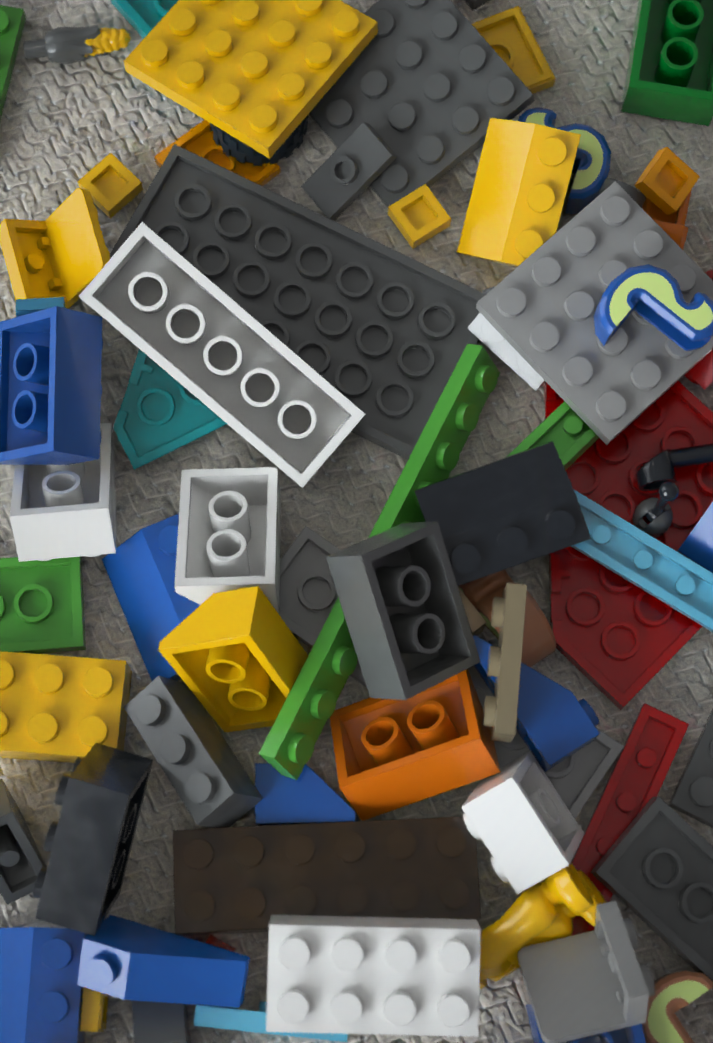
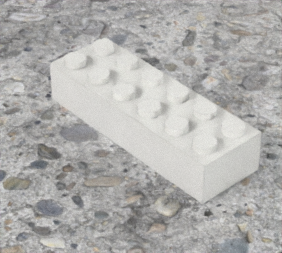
(221, 354)

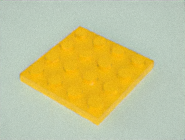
(251, 62)

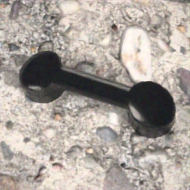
(661, 467)

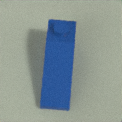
(547, 713)
(160, 966)

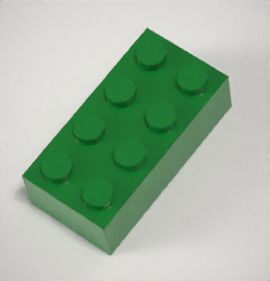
(671, 61)

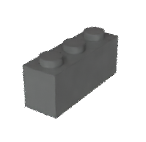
(192, 753)

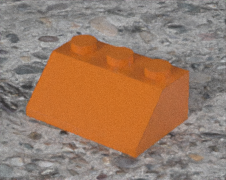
(413, 747)

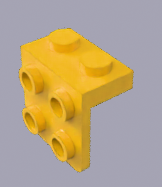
(55, 254)

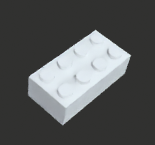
(373, 975)

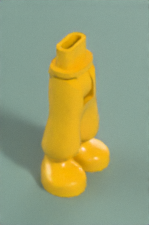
(537, 917)

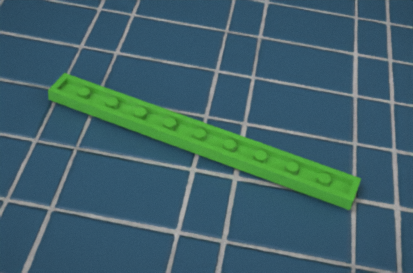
(333, 653)

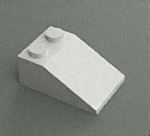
(66, 507)

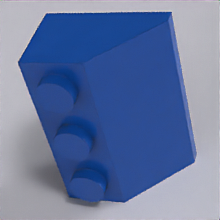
(50, 388)
(144, 584)
(40, 985)

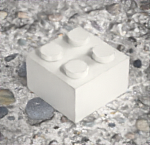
(522, 823)

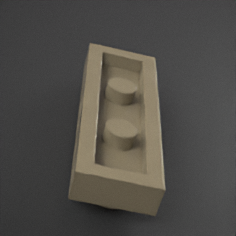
(505, 662)

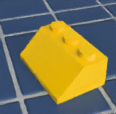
(517, 190)
(236, 658)

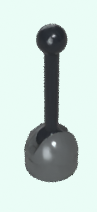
(656, 511)

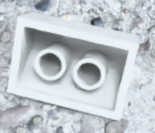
(229, 532)

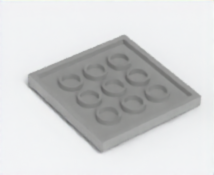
(551, 304)

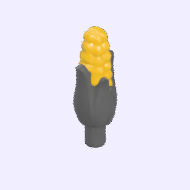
(77, 43)

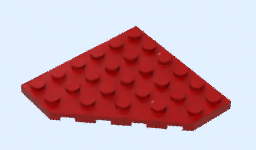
(597, 617)

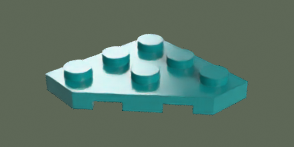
(159, 414)

